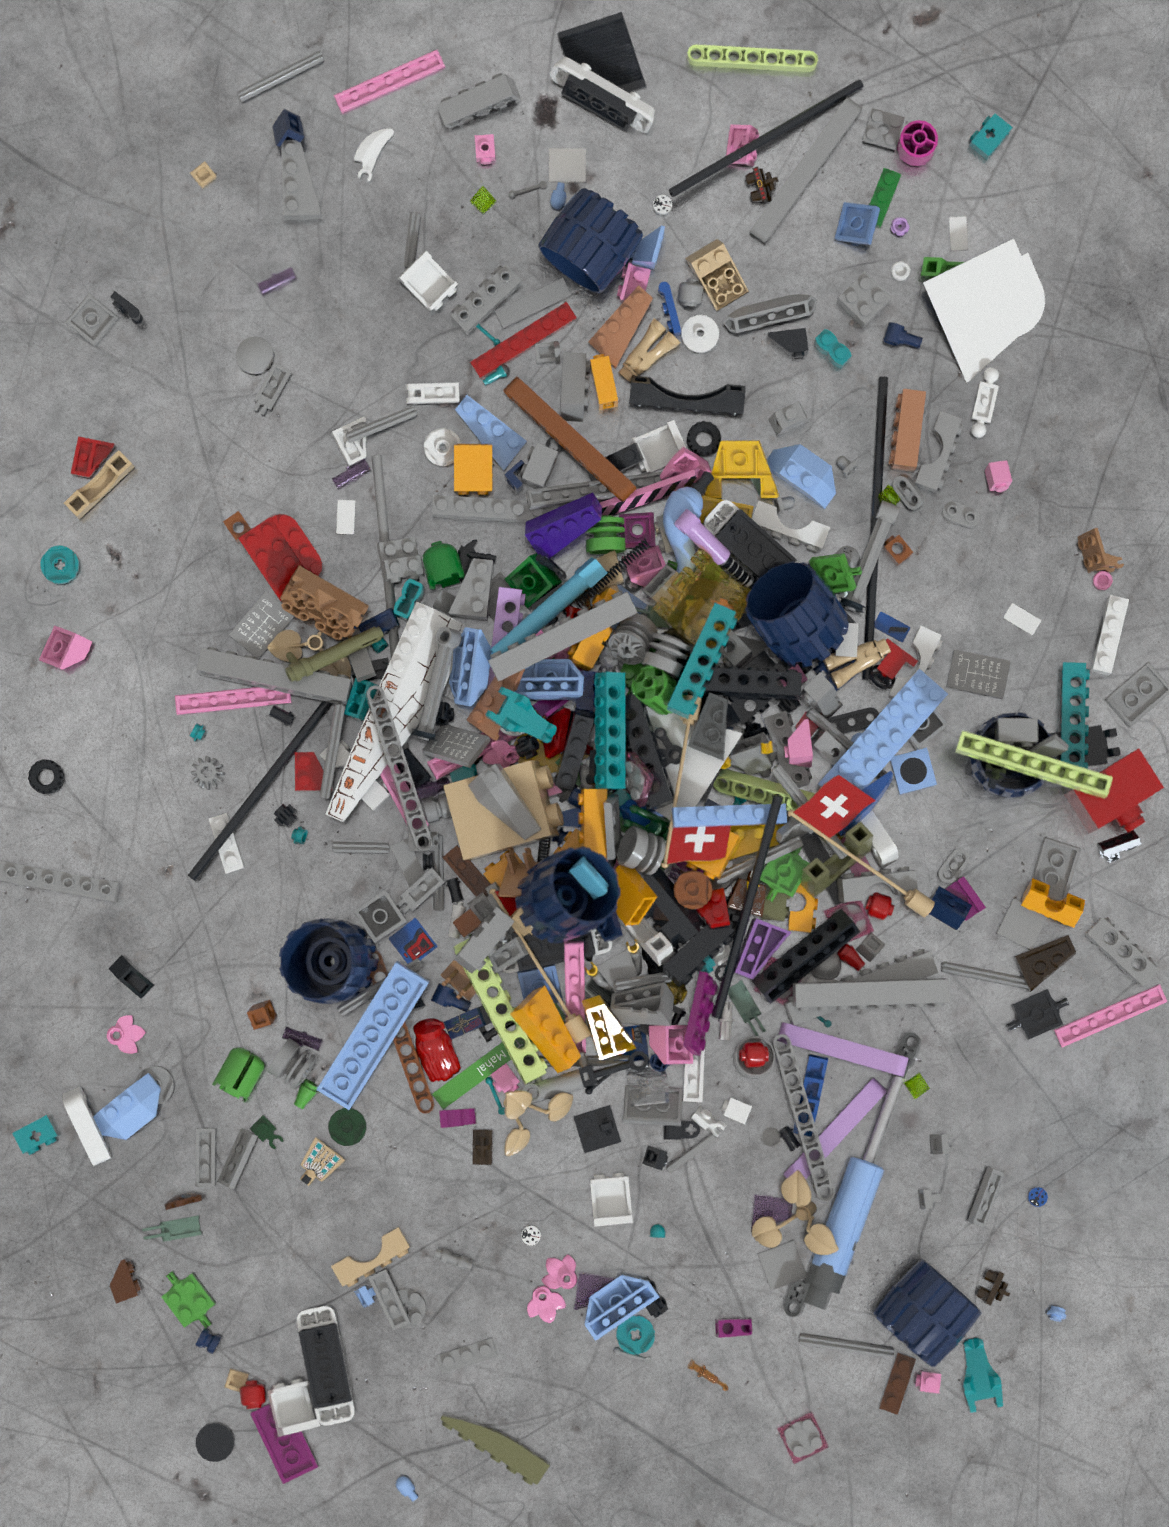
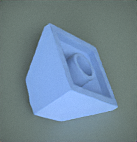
(648, 249)

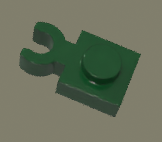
(264, 1130)

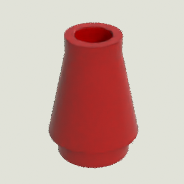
(850, 956)

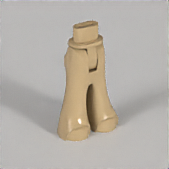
(639, 359)
(867, 655)

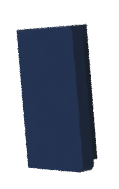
(287, 125)
(512, 480)
(949, 908)

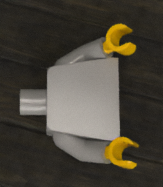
(753, 755)
(621, 966)

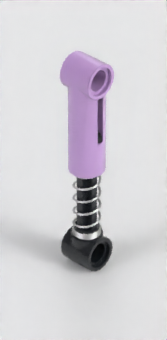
(704, 539)

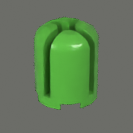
(654, 688)
(239, 1073)

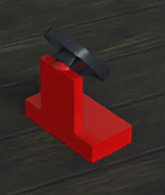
(891, 665)

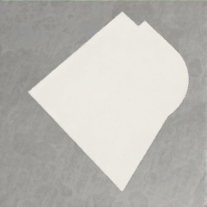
(987, 304)
(698, 767)

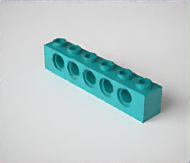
(1073, 671)
(677, 703)
(610, 730)

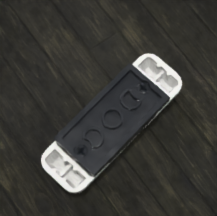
(602, 96)
(746, 539)
(553, 953)
(325, 1365)

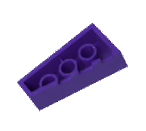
(562, 525)

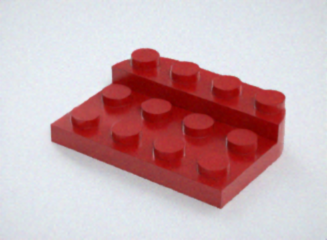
(278, 549)

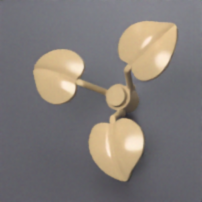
(290, 641)
(516, 1104)
(796, 1190)

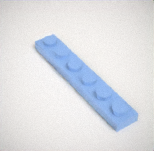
(725, 815)

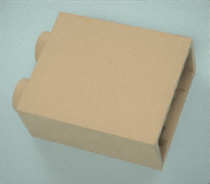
(482, 832)

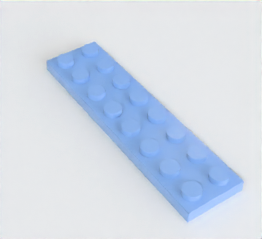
(888, 731)
(373, 1035)

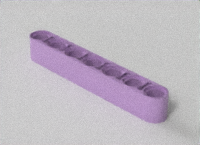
(844, 1049)
(841, 1125)

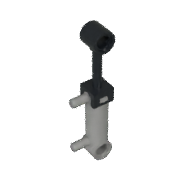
(580, 1078)

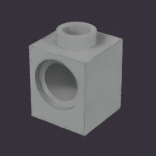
(422, 842)

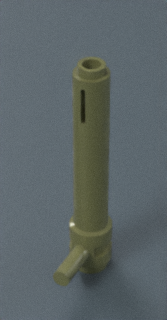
(307, 666)

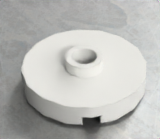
(693, 341)
(432, 442)

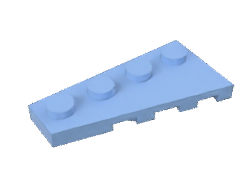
(491, 430)

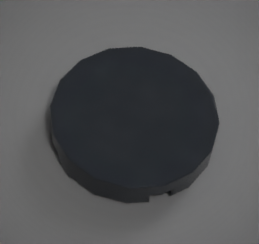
(215, 1442)

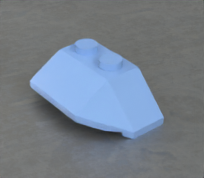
(804, 472)
(470, 667)
(551, 680)
(130, 1109)
(617, 1303)

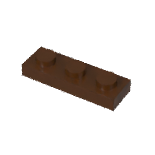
(467, 871)
(897, 1383)

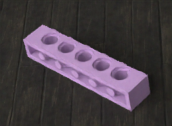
(504, 596)

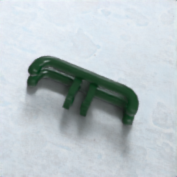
(657, 826)

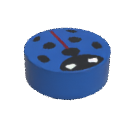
(1037, 1196)

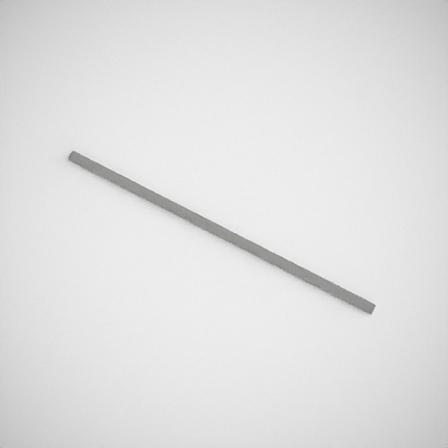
(384, 536)

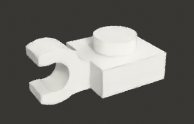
(706, 1120)

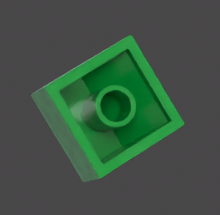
(533, 580)

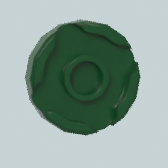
(347, 1127)

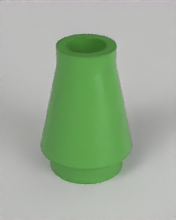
(305, 1093)

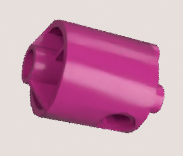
(912, 151)

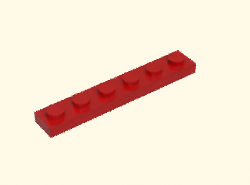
(523, 340)

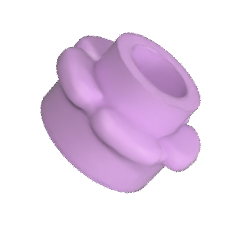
(899, 221)

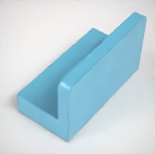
(589, 878)

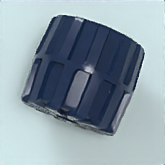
(590, 240)
(796, 614)
(1014, 783)
(558, 903)
(308, 957)
(927, 1313)

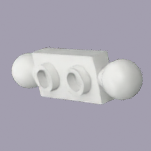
(985, 402)

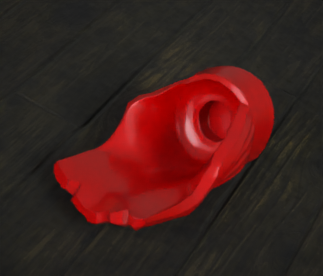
(435, 1050)

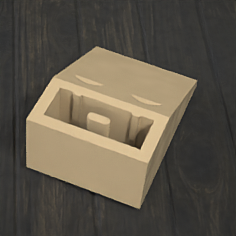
(717, 274)

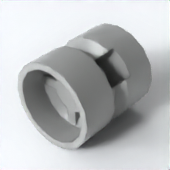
(436, 807)

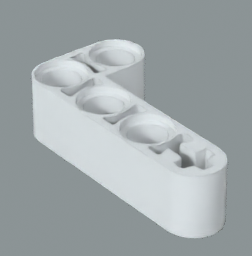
(883, 847)
(85, 1126)

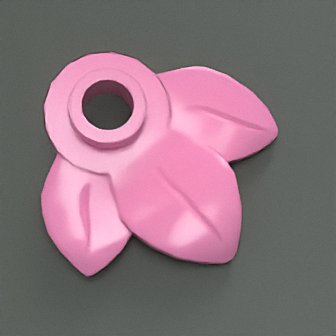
(499, 754)
(128, 1034)
(558, 1271)
(545, 1307)

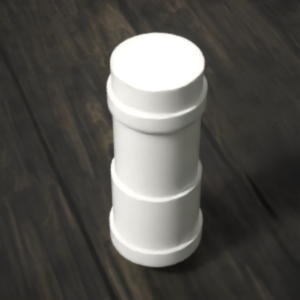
(457, 911)

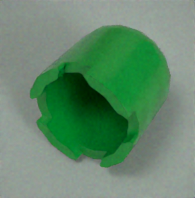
(442, 565)

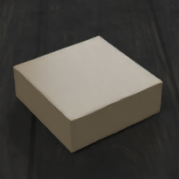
(203, 175)
(236, 1380)

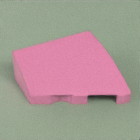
(683, 462)

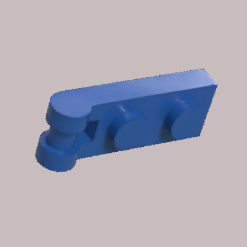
(669, 307)

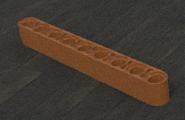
(569, 439)
(412, 1057)

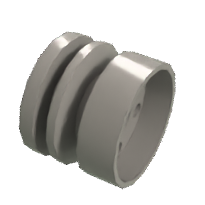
(632, 639)
(666, 654)
(641, 850)
(292, 1064)
(754, 1072)

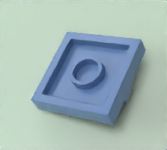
(857, 223)
(533, 979)

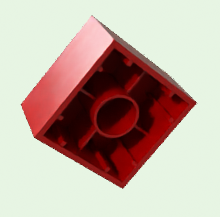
(1131, 784)

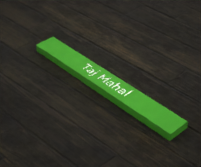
(477, 1072)

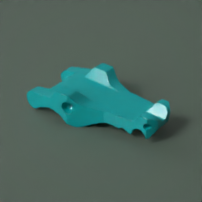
(519, 716)
(980, 1378)

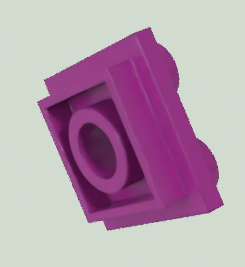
(646, 521)

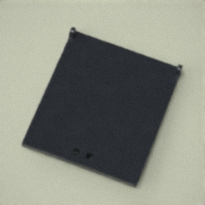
(606, 49)

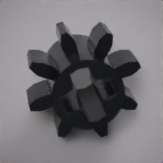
(789, 704)
(444, 714)
(753, 729)
(527, 747)
(285, 815)

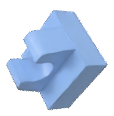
(365, 1296)

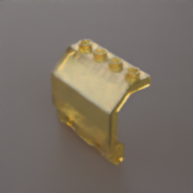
(696, 596)

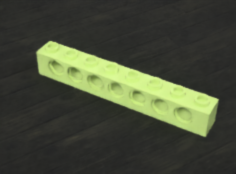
(1033, 764)
(527, 1073)

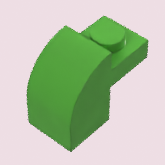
(935, 266)

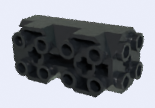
(669, 916)

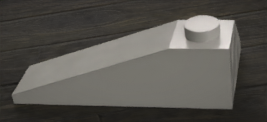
(501, 798)

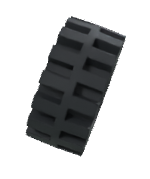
(703, 450)
(54, 785)

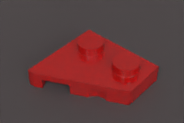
(89, 456)
(561, 720)
(307, 772)
(715, 910)

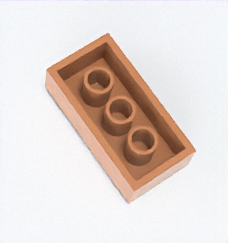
(908, 430)

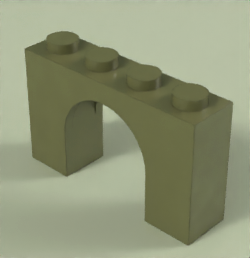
(820, 875)

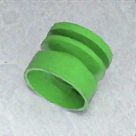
(605, 536)

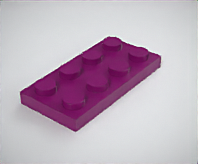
(700, 1012)
(289, 1452)

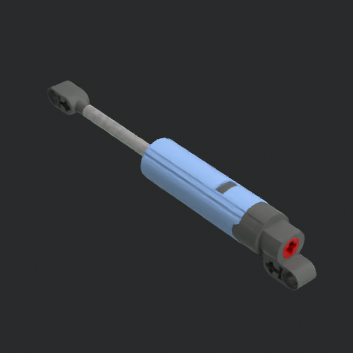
(850, 1207)

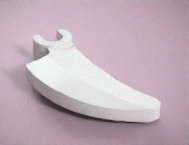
(370, 149)

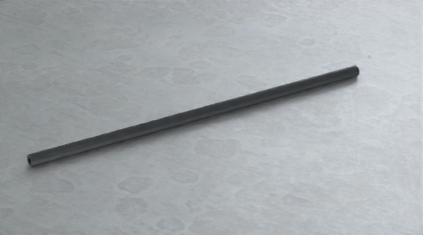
(877, 489)

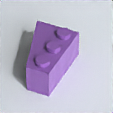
(758, 947)

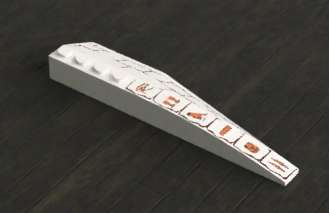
(405, 690)

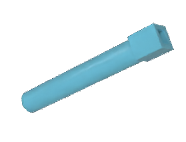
(584, 578)

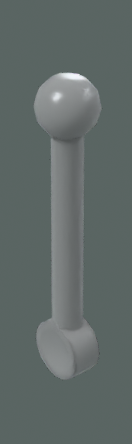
(542, 185)
(648, 1360)

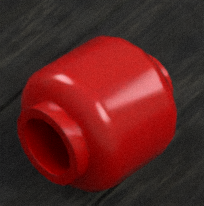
(879, 906)
(754, 1054)
(252, 1394)

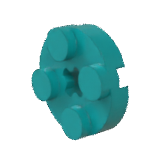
(51, 558)
(638, 1345)

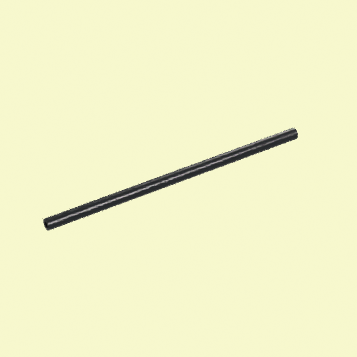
(765, 138)
(259, 790)
(747, 906)

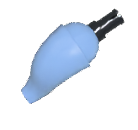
(676, 504)

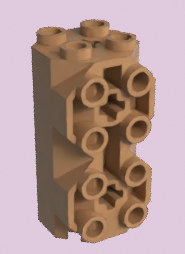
(315, 598)

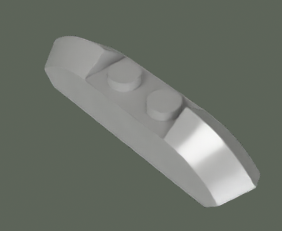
(770, 312)

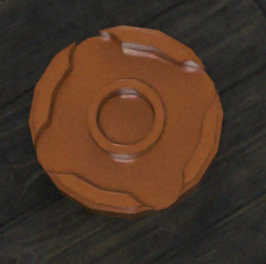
(692, 889)

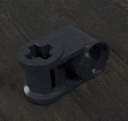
(679, 1132)

